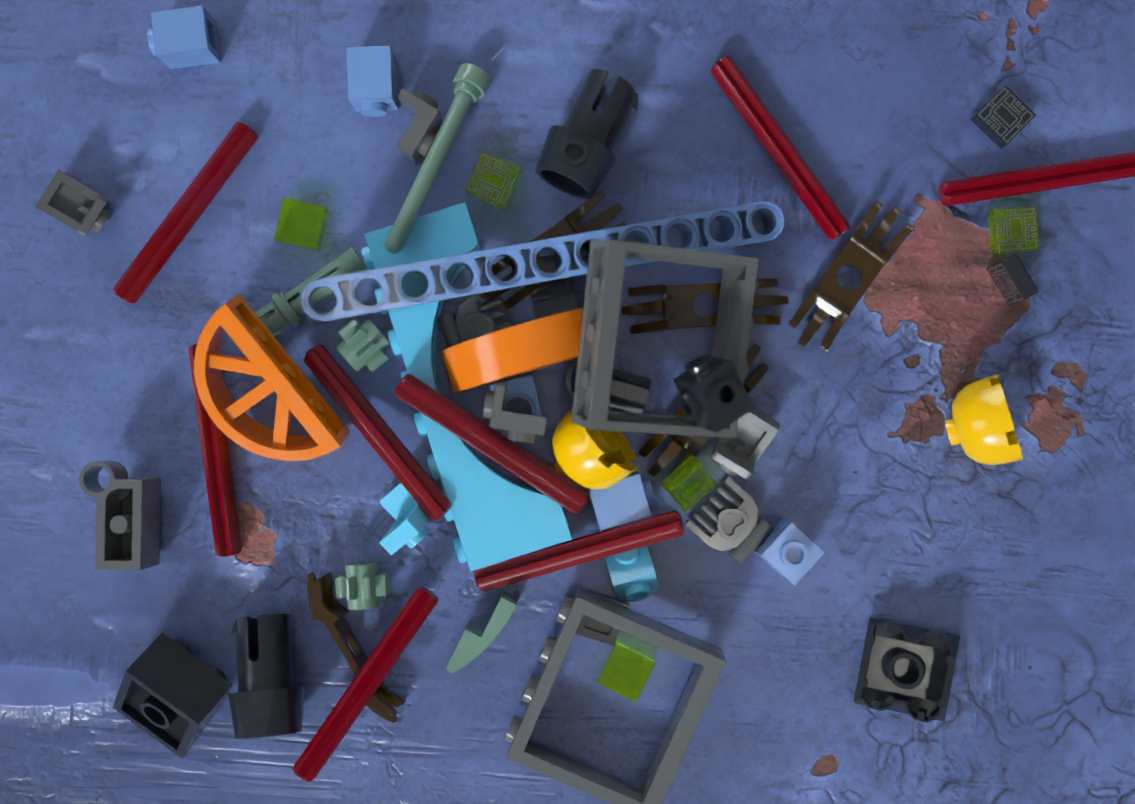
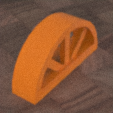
(513, 351)
(281, 375)

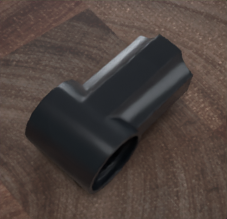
(627, 391)

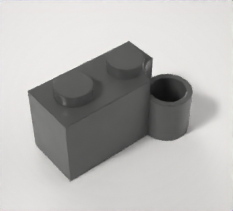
(124, 517)

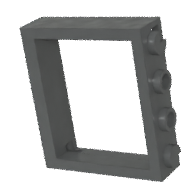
(600, 328)
(679, 733)

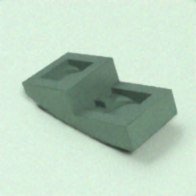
(476, 639)

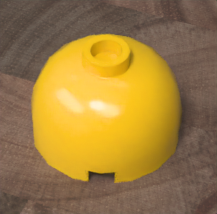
(984, 423)
(591, 456)

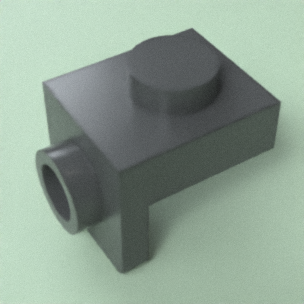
(422, 129)
(74, 204)
(520, 426)
(740, 454)

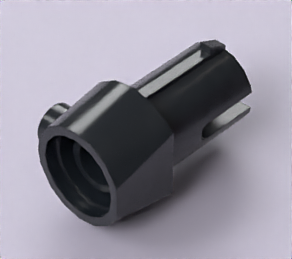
(579, 152)
(266, 692)

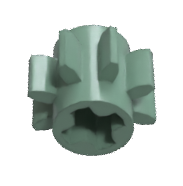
(363, 345)
(362, 585)

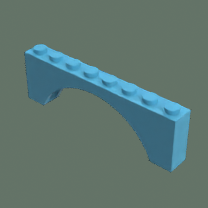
(491, 513)

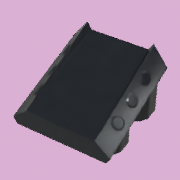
(907, 669)

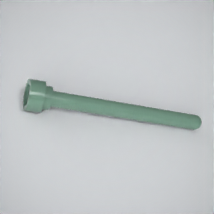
(470, 85)

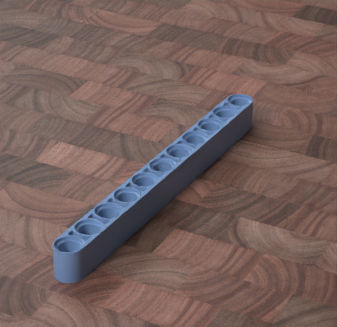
(694, 227)

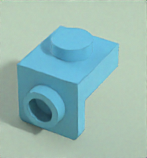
(409, 518)
(632, 574)

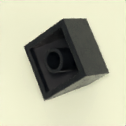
(171, 694)

